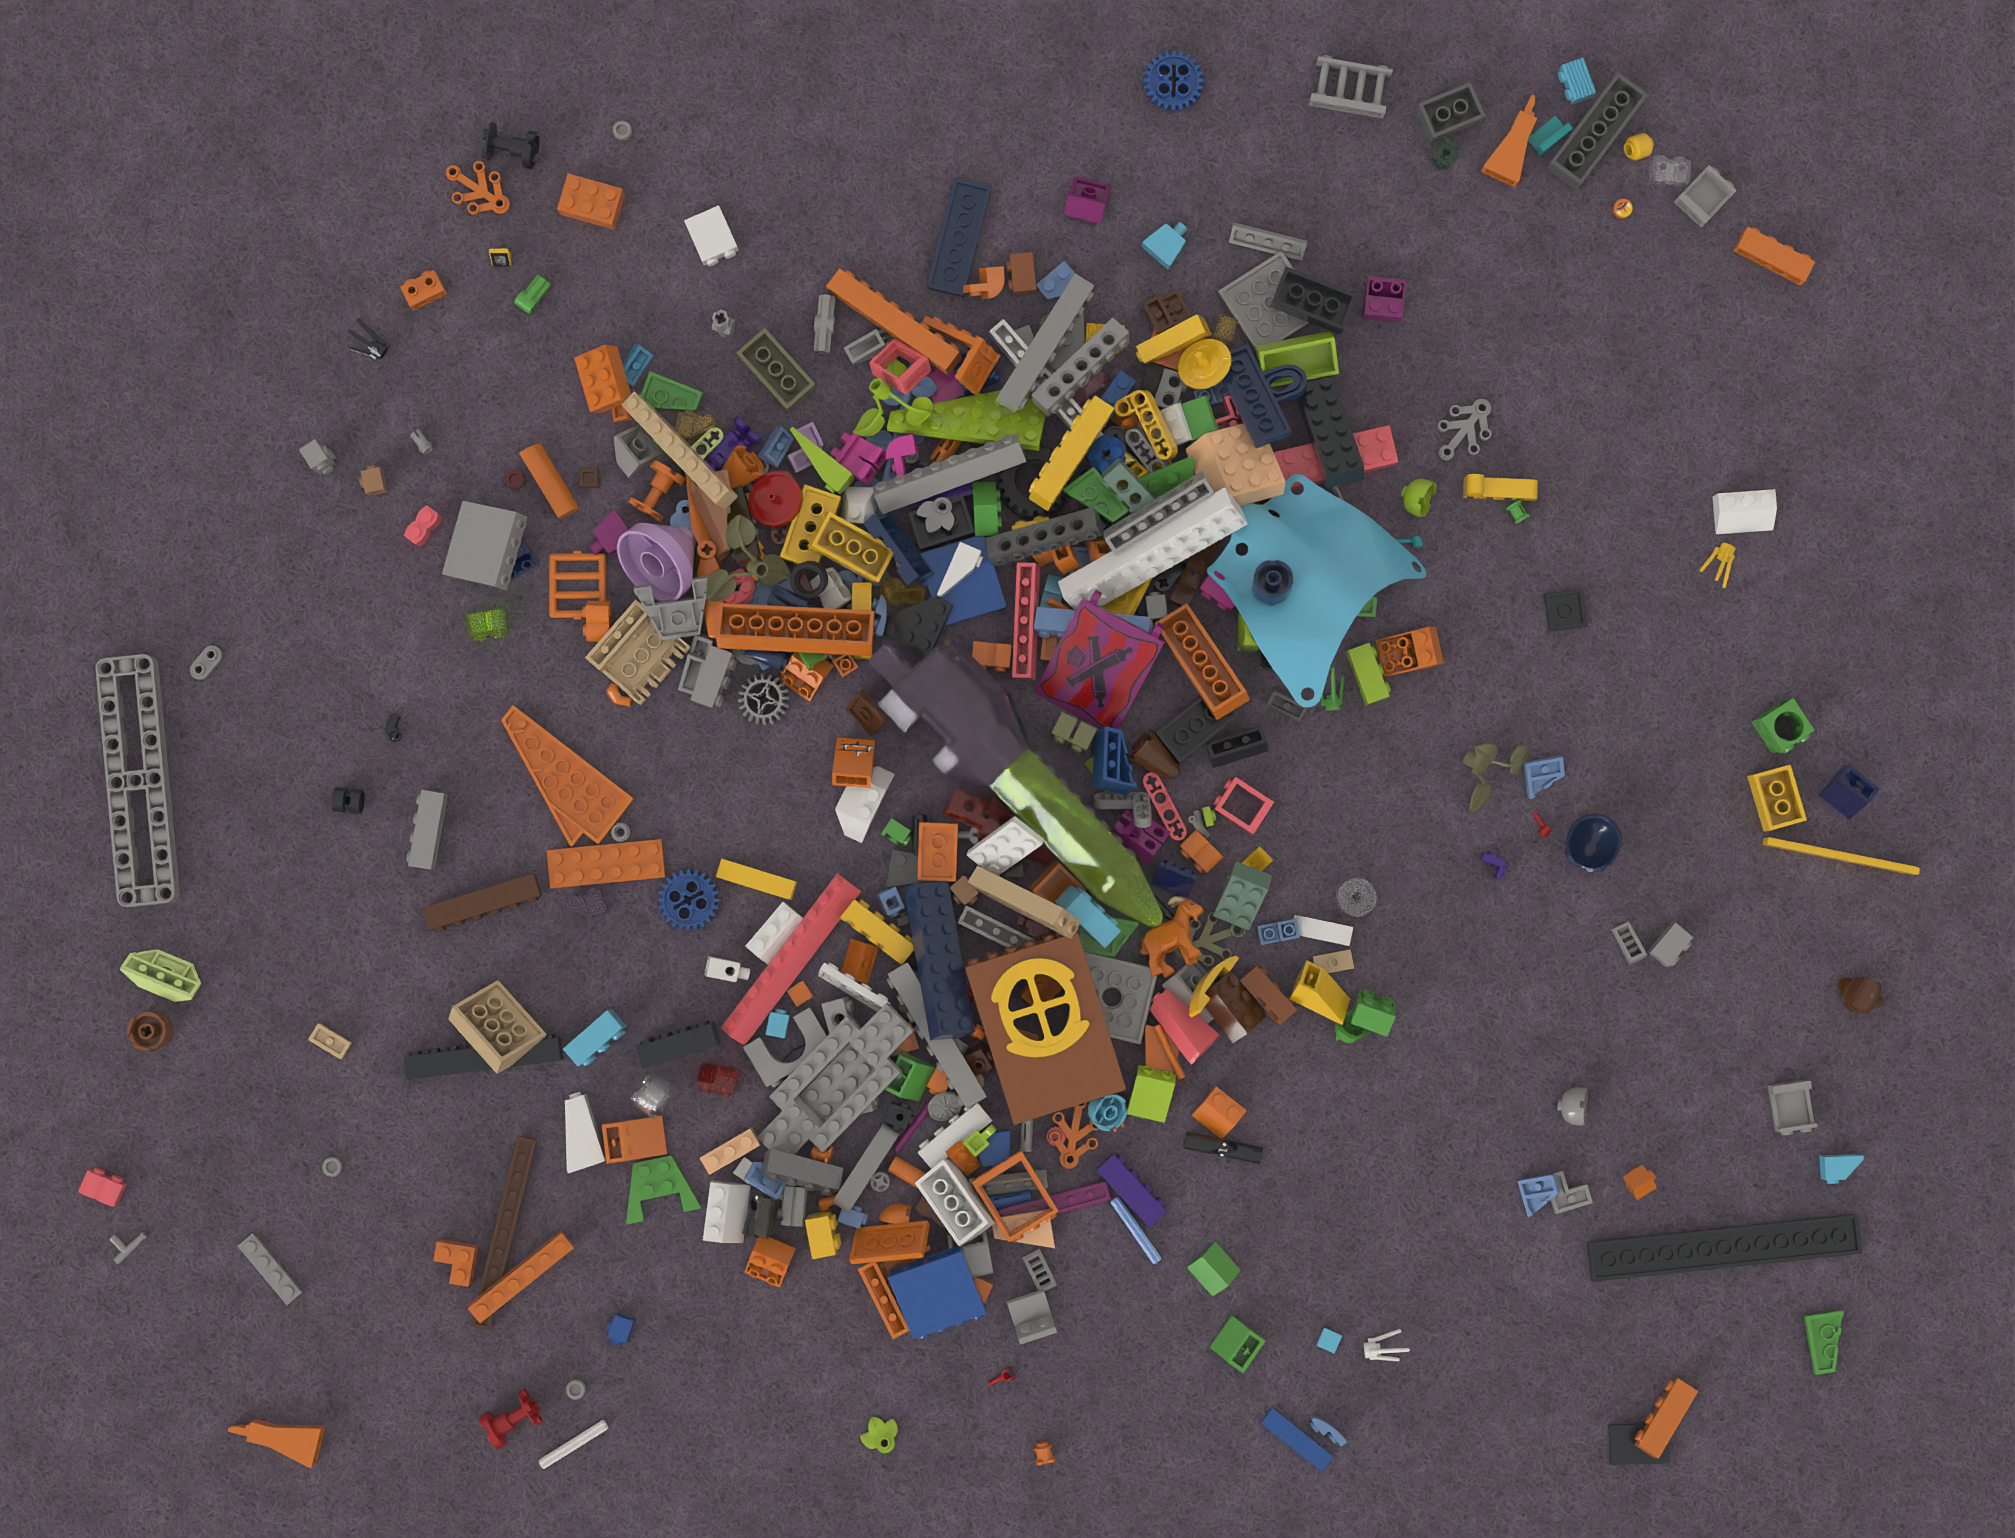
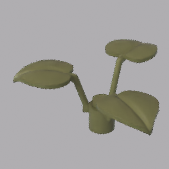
(769, 571)
(1480, 761)

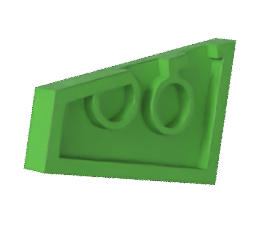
(670, 394)
(1093, 493)

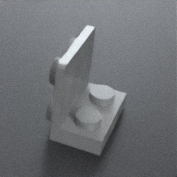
(1031, 1317)

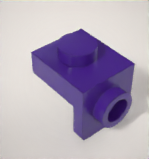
(1492, 859)

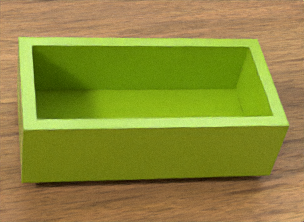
(1311, 353)

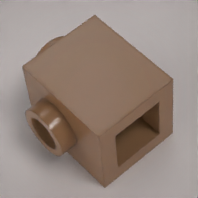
(373, 480)
(964, 892)

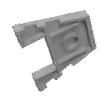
(1071, 345)
(678, 617)

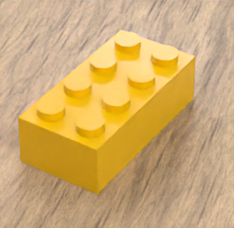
(851, 547)

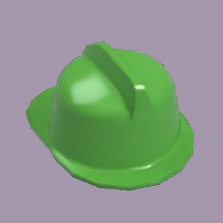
(1348, 1032)

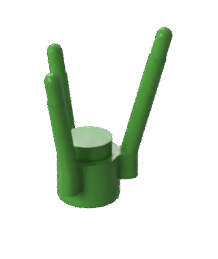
(1333, 701)

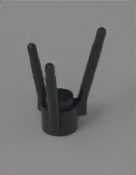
(377, 348)
(915, 833)

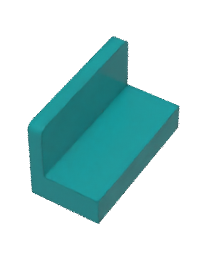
(1549, 135)

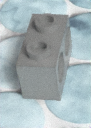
(1165, 390)

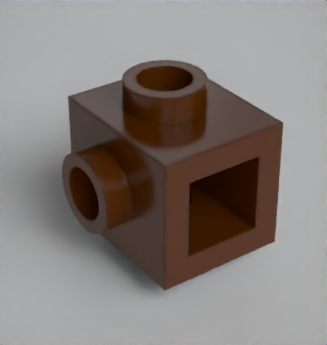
(979, 1059)

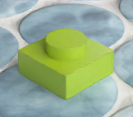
(1208, 816)

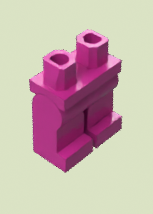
(853, 454)

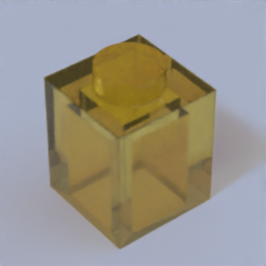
(1225, 329)

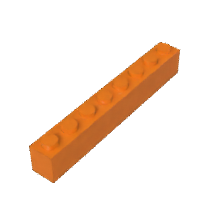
(893, 321)

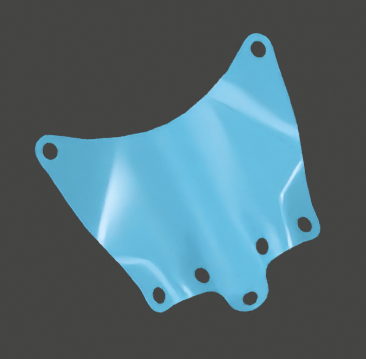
(1336, 568)

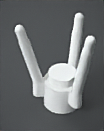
(1373, 1351)

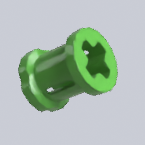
(1517, 511)

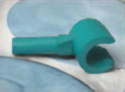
(1416, 541)

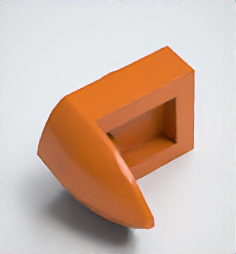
(1126, 422)

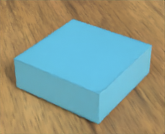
(1329, 1340)

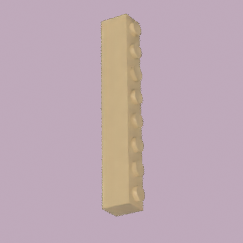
(679, 450)

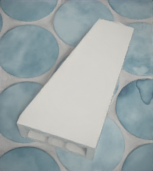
(582, 1136)

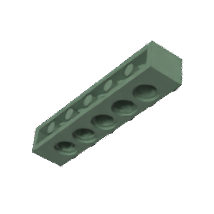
(1119, 471)

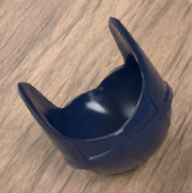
(1593, 842)

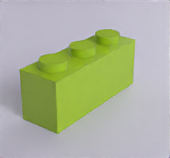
(1368, 673)

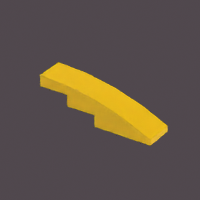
(756, 879)

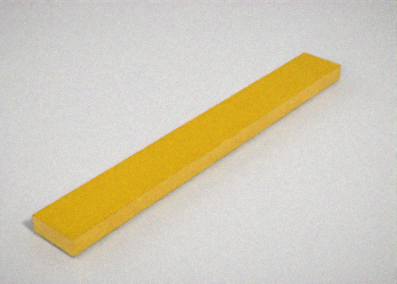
(1842, 856)

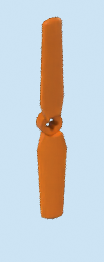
(707, 562)

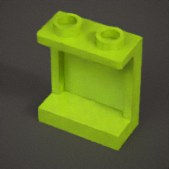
(1151, 1093)

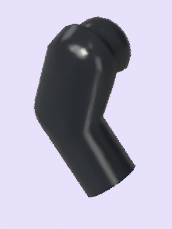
(392, 729)

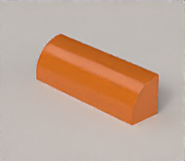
(549, 480)

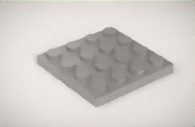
(1250, 302)

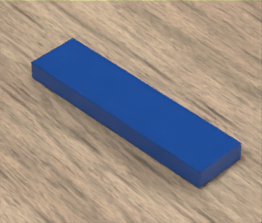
(1296, 1439)

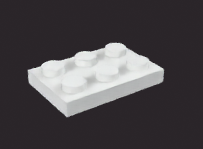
(1176, 424)

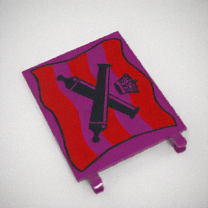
(1099, 665)

